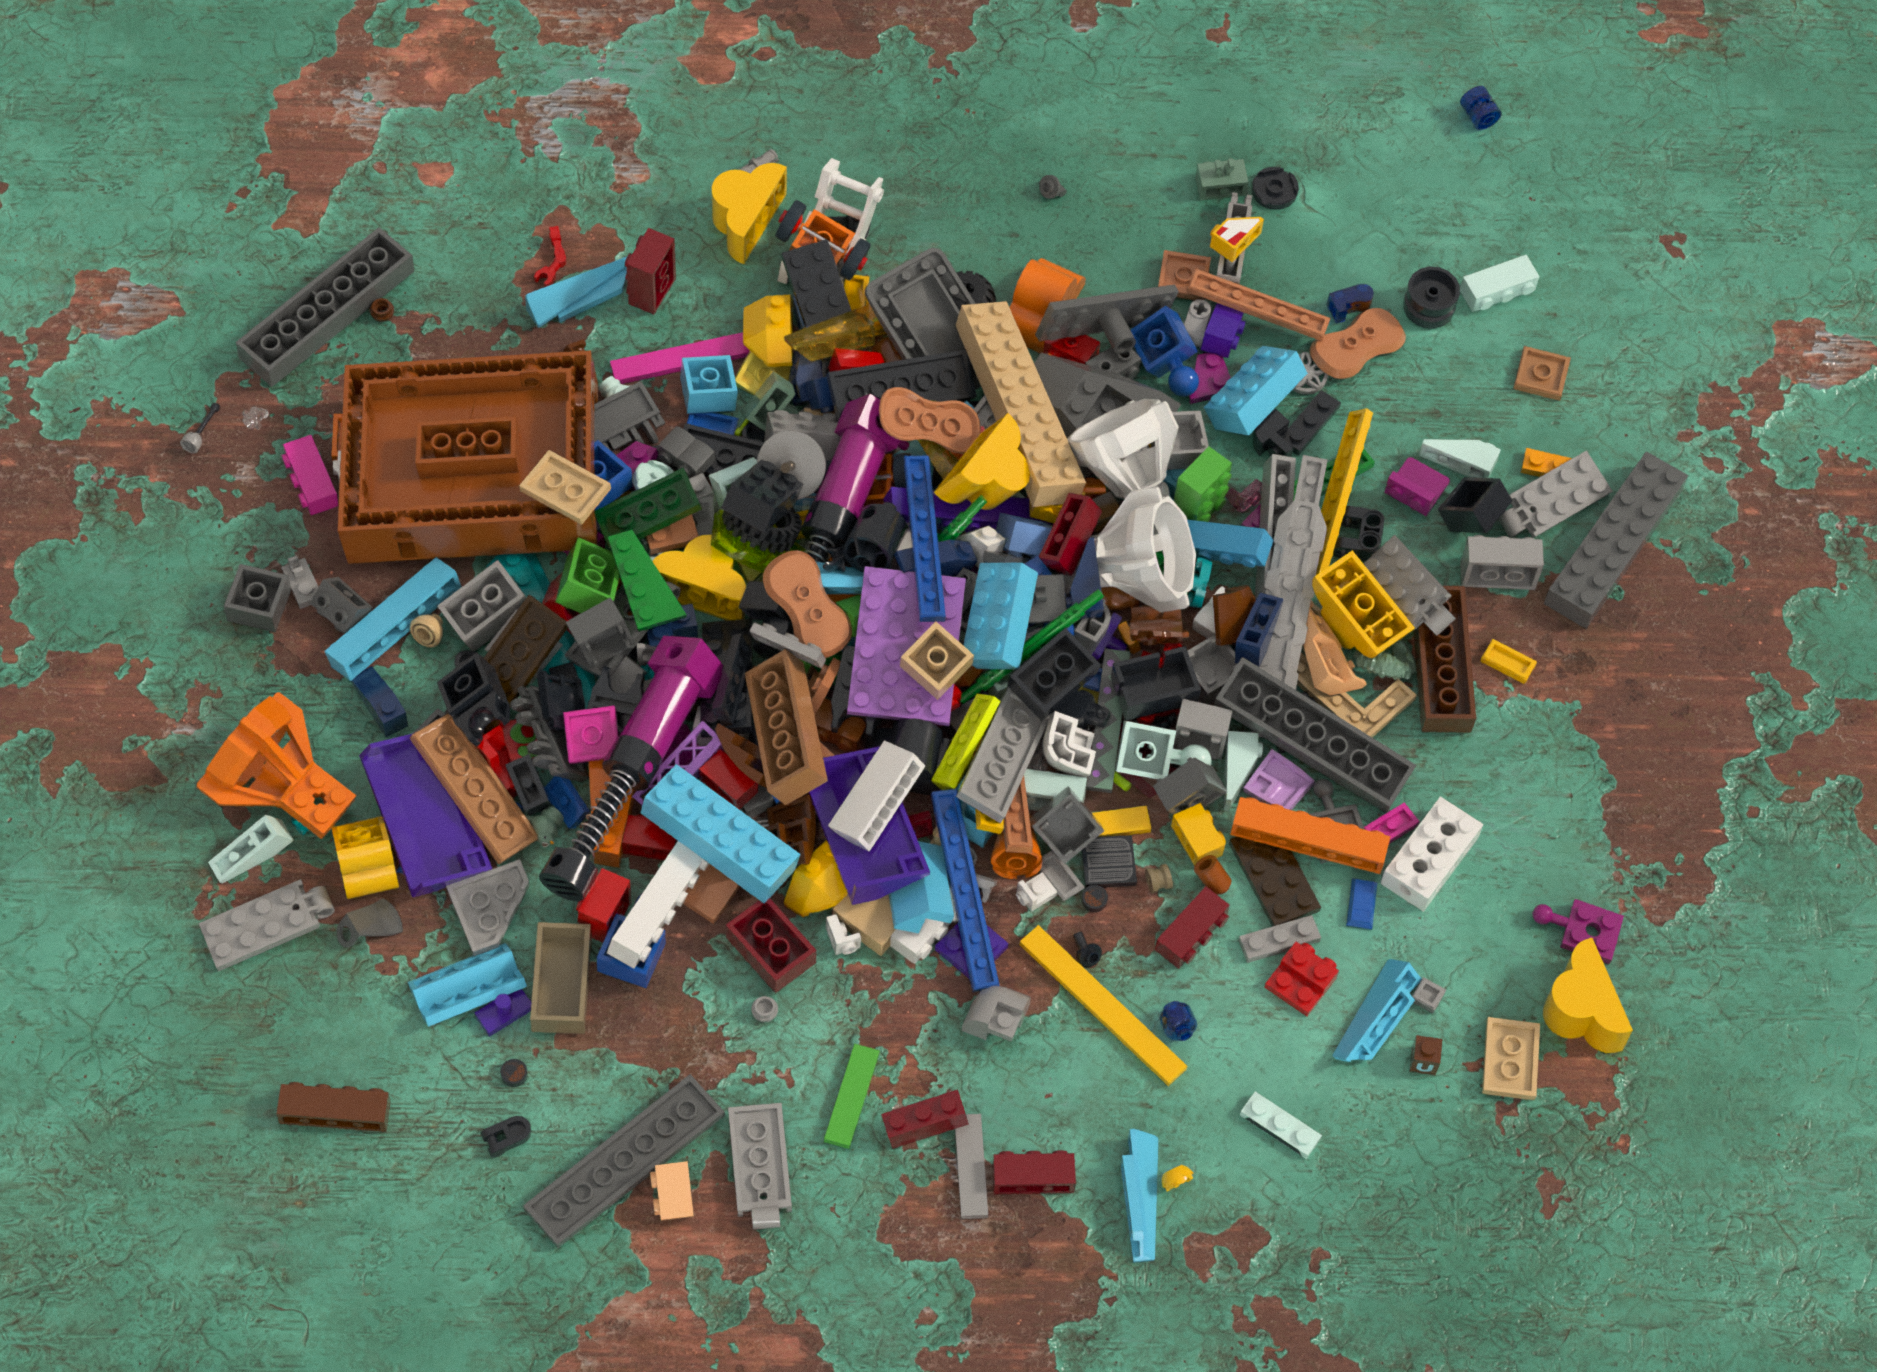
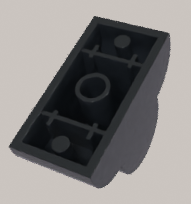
(920, 738)

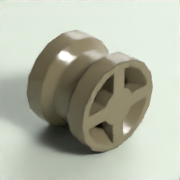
(1158, 878)

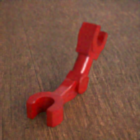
(559, 260)

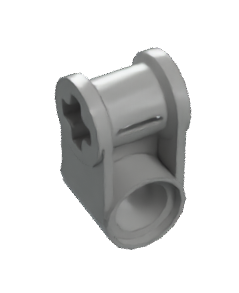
(1197, 321)

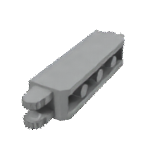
(1232, 270)

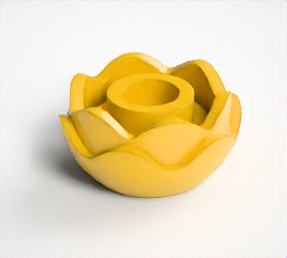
(1176, 1176)

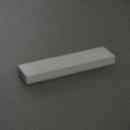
(971, 1169)

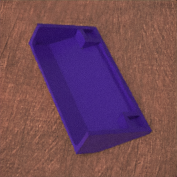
(421, 818)
(895, 856)

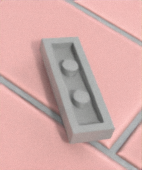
(767, 634)
(1278, 938)

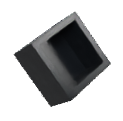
(1475, 505)

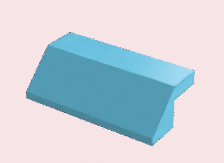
(924, 898)
(466, 984)

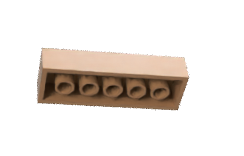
(785, 727)

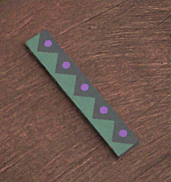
(1106, 739)

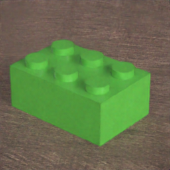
(1203, 486)
(587, 577)

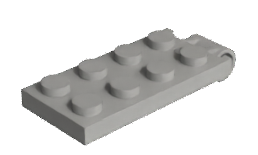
(1555, 497)
(1410, 585)
(265, 923)
(760, 1163)

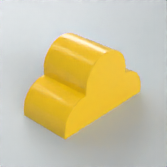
(746, 205)
(988, 467)
(704, 578)
(1359, 607)
(365, 857)
(1587, 1003)

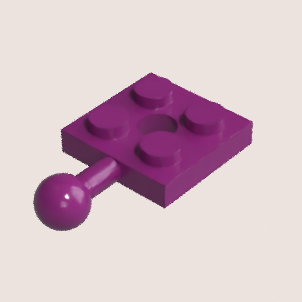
(1581, 916)

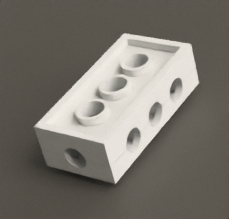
(1431, 854)

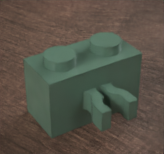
(1221, 179)
(771, 396)

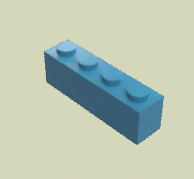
(1230, 543)

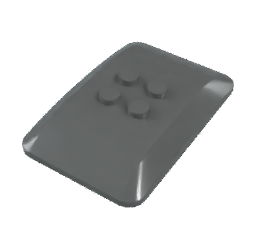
(918, 306)

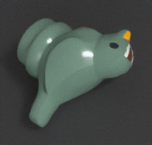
(546, 825)

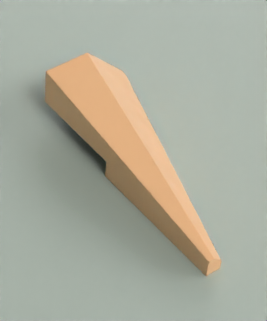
(1325, 658)

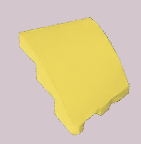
(755, 372)

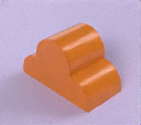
(1036, 288)

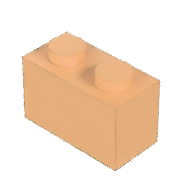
(673, 1191)

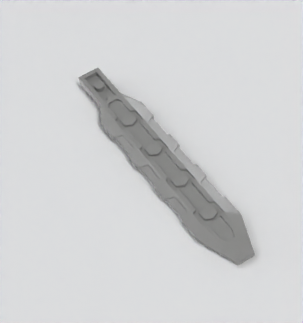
(1294, 564)

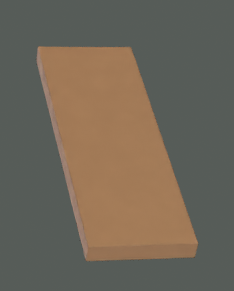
(474, 788)

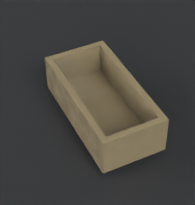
(561, 978)

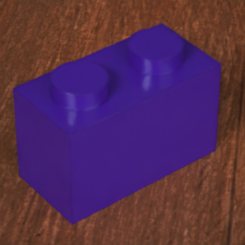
(1222, 331)

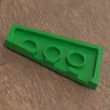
(644, 586)

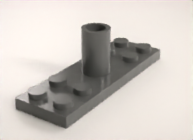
(1105, 313)

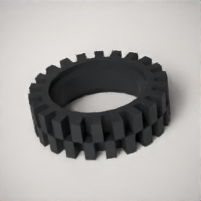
(773, 539)

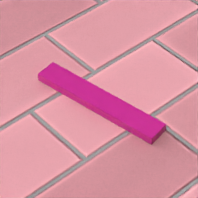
(670, 359)

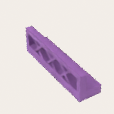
(698, 760)

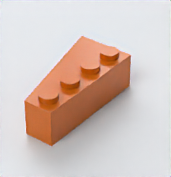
(611, 849)

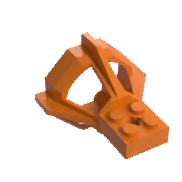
(286, 779)

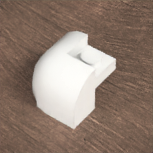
(1068, 746)

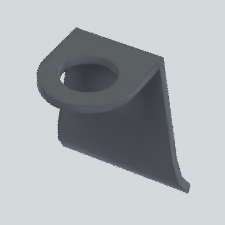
(371, 920)

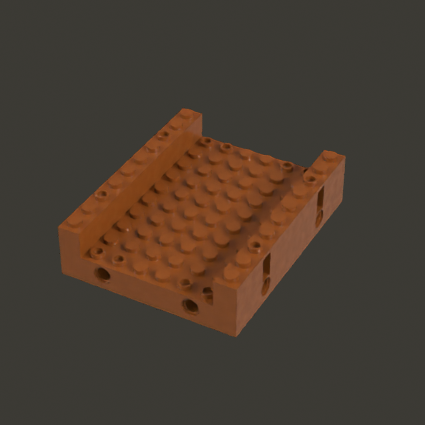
(447, 442)

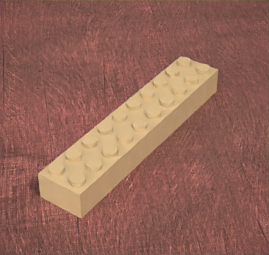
(1016, 388)

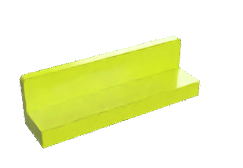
(965, 742)

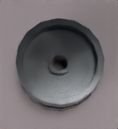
(1431, 297)

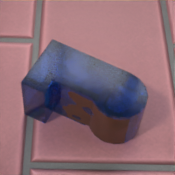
(1349, 300)

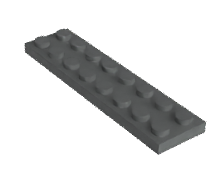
(623, 1161)

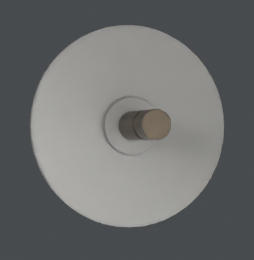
(796, 455)

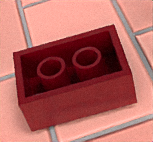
(650, 270)
(771, 944)

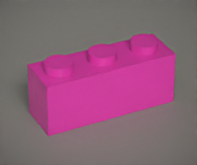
(309, 475)

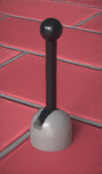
(192, 441)

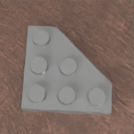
(488, 904)

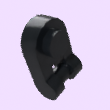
(516, 1130)

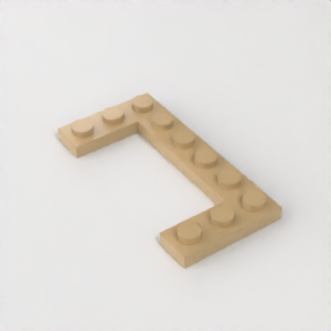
(1368, 720)

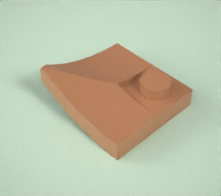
(673, 536)
(711, 894)

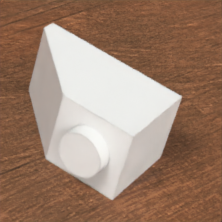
(983, 540)

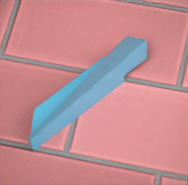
(576, 293)
(841, 582)
(1379, 1012)
(1140, 1193)

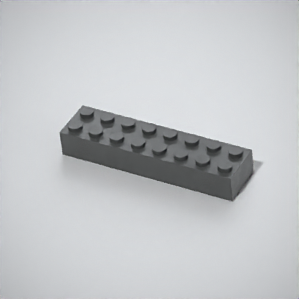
(325, 306)
(1615, 540)
(1314, 735)

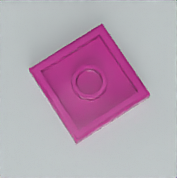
(590, 733)

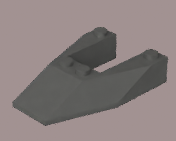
(1086, 392)

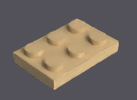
(565, 487)
(1511, 1058)

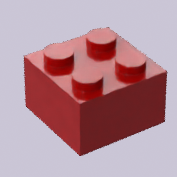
(606, 898)

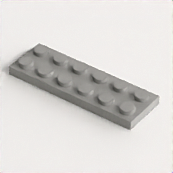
(1002, 757)

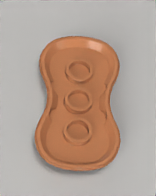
(1369, 335)
(913, 418)
(797, 587)

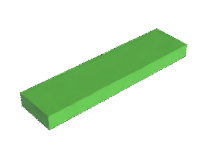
(851, 1096)

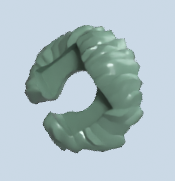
(1398, 666)

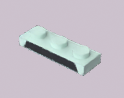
(1280, 1125)

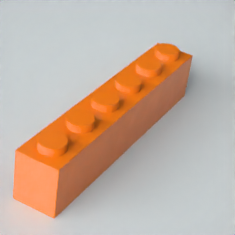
(1310, 835)

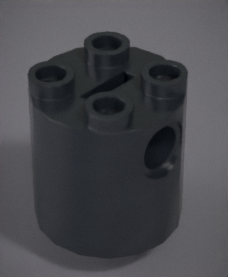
(875, 537)

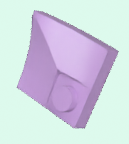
(1278, 782)

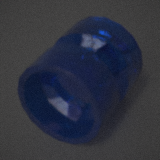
(1480, 107)

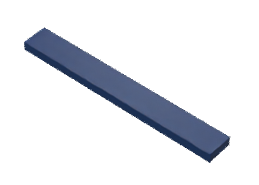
(924, 539)
(964, 890)

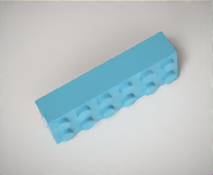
(720, 833)

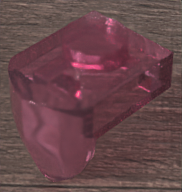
(1249, 496)

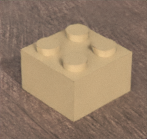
(936, 660)

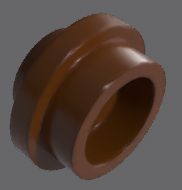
(381, 304)

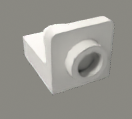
(1035, 892)
(839, 938)

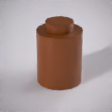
(1213, 874)

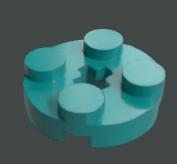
(1203, 567)

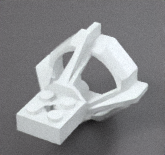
(1118, 446)
(1128, 551)

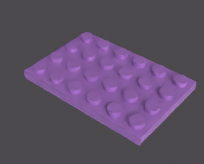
(884, 633)

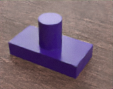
(1109, 640)
(503, 1011)

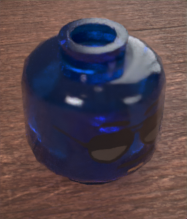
(1178, 1021)

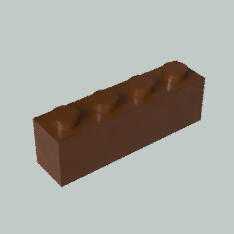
(333, 1107)

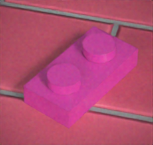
(1395, 822)

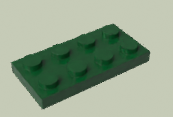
(650, 507)

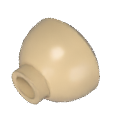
(427, 629)

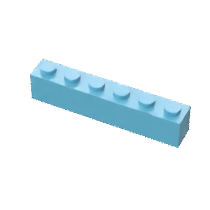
(392, 619)

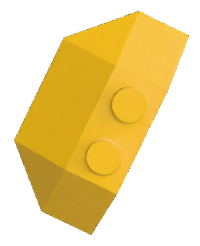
(765, 327)
(816, 884)

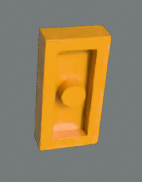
(1539, 463)

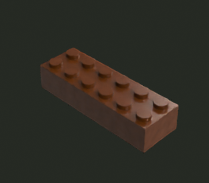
(1446, 671)

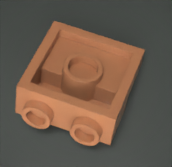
(821, 683)

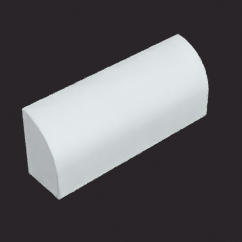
(876, 795)

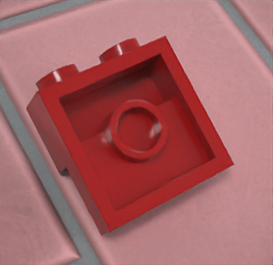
(1302, 978)

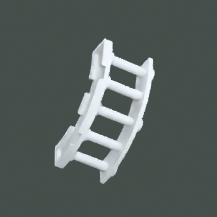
(829, 177)

